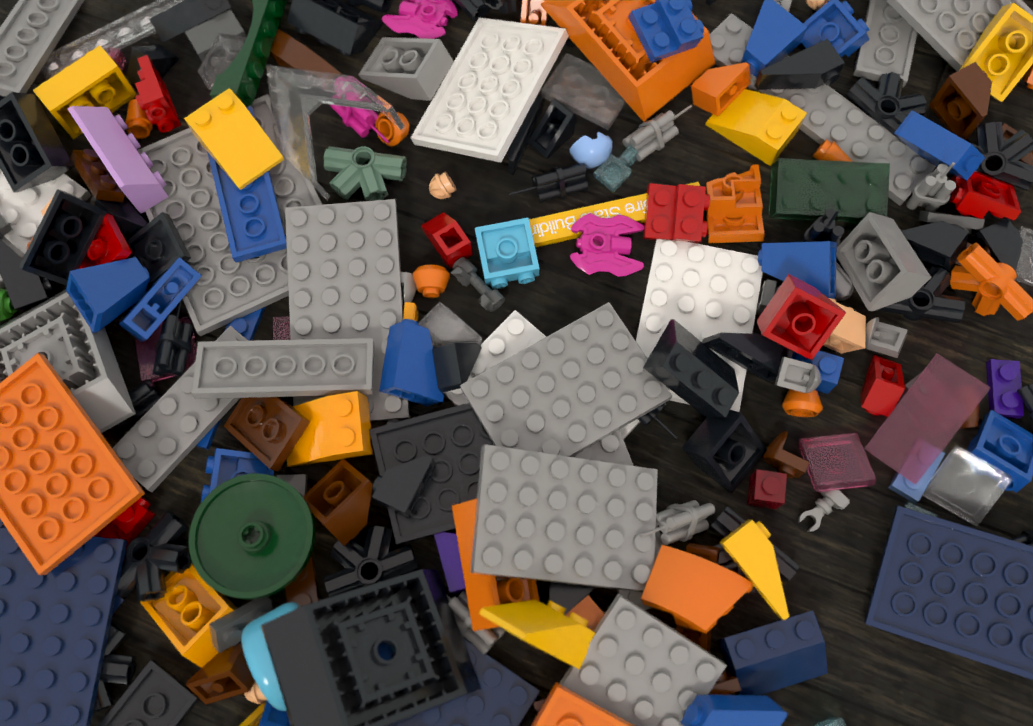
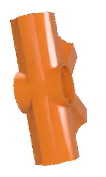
(992, 282)

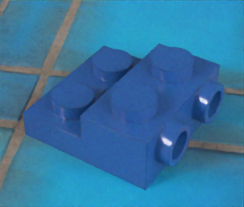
(837, 25)
(666, 28)
(1006, 448)
(230, 464)

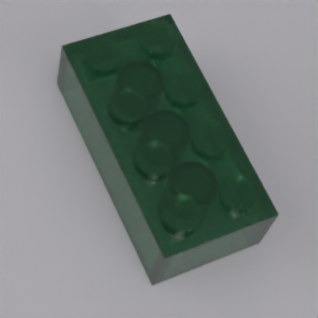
(811, 187)

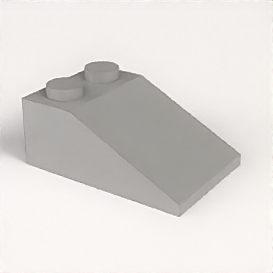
(408, 66)

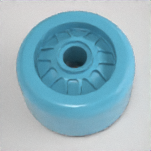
(259, 657)

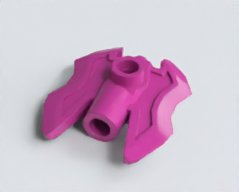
(422, 17)
(603, 244)

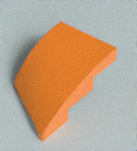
(735, 208)
(692, 588)

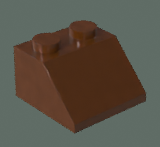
(963, 100)
(341, 501)

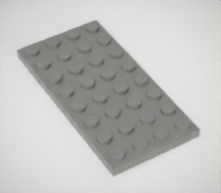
(347, 282)

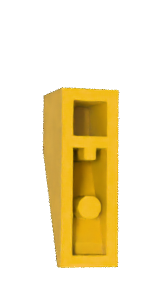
(756, 559)

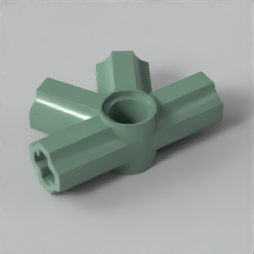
(369, 176)

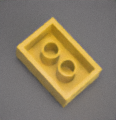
(86, 82)

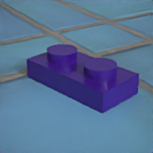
(1004, 381)

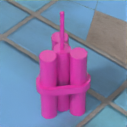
(359, 119)

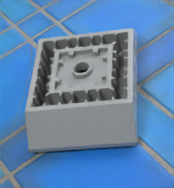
(75, 352)

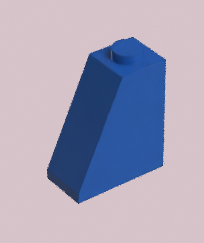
(772, 37)
(939, 145)
(804, 260)
(107, 290)
(410, 365)
(733, 711)

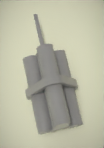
(653, 134)
(933, 190)
(682, 521)
(481, 639)

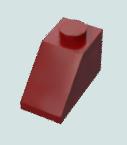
(882, 386)

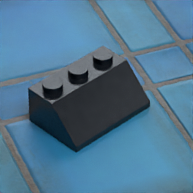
(335, 24)
(29, 143)
(62, 237)
(693, 371)

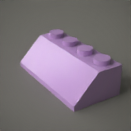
(121, 155)

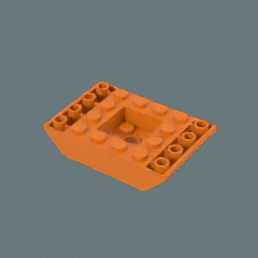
(613, 47)

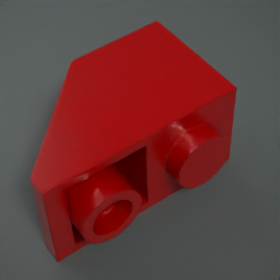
(447, 238)

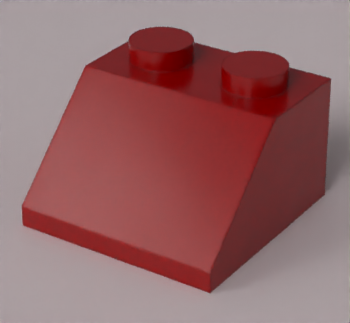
(800, 317)

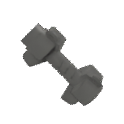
(466, 274)

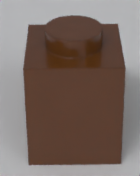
(223, 676)

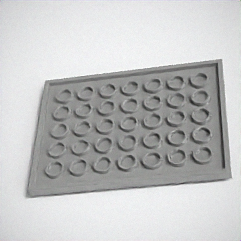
(226, 287)

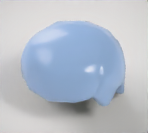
(592, 151)

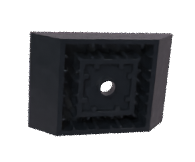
(331, 660)

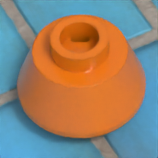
(390, 130)
(431, 280)
(802, 404)

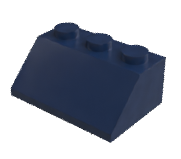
(776, 654)

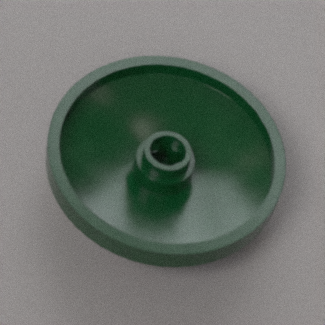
(251, 536)

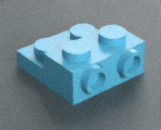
(507, 253)

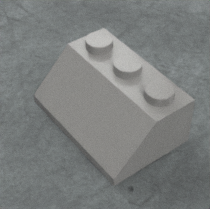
(881, 262)

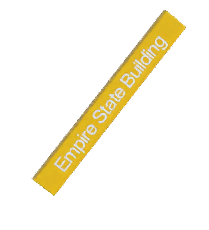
(558, 226)

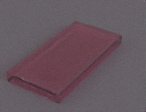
(927, 418)

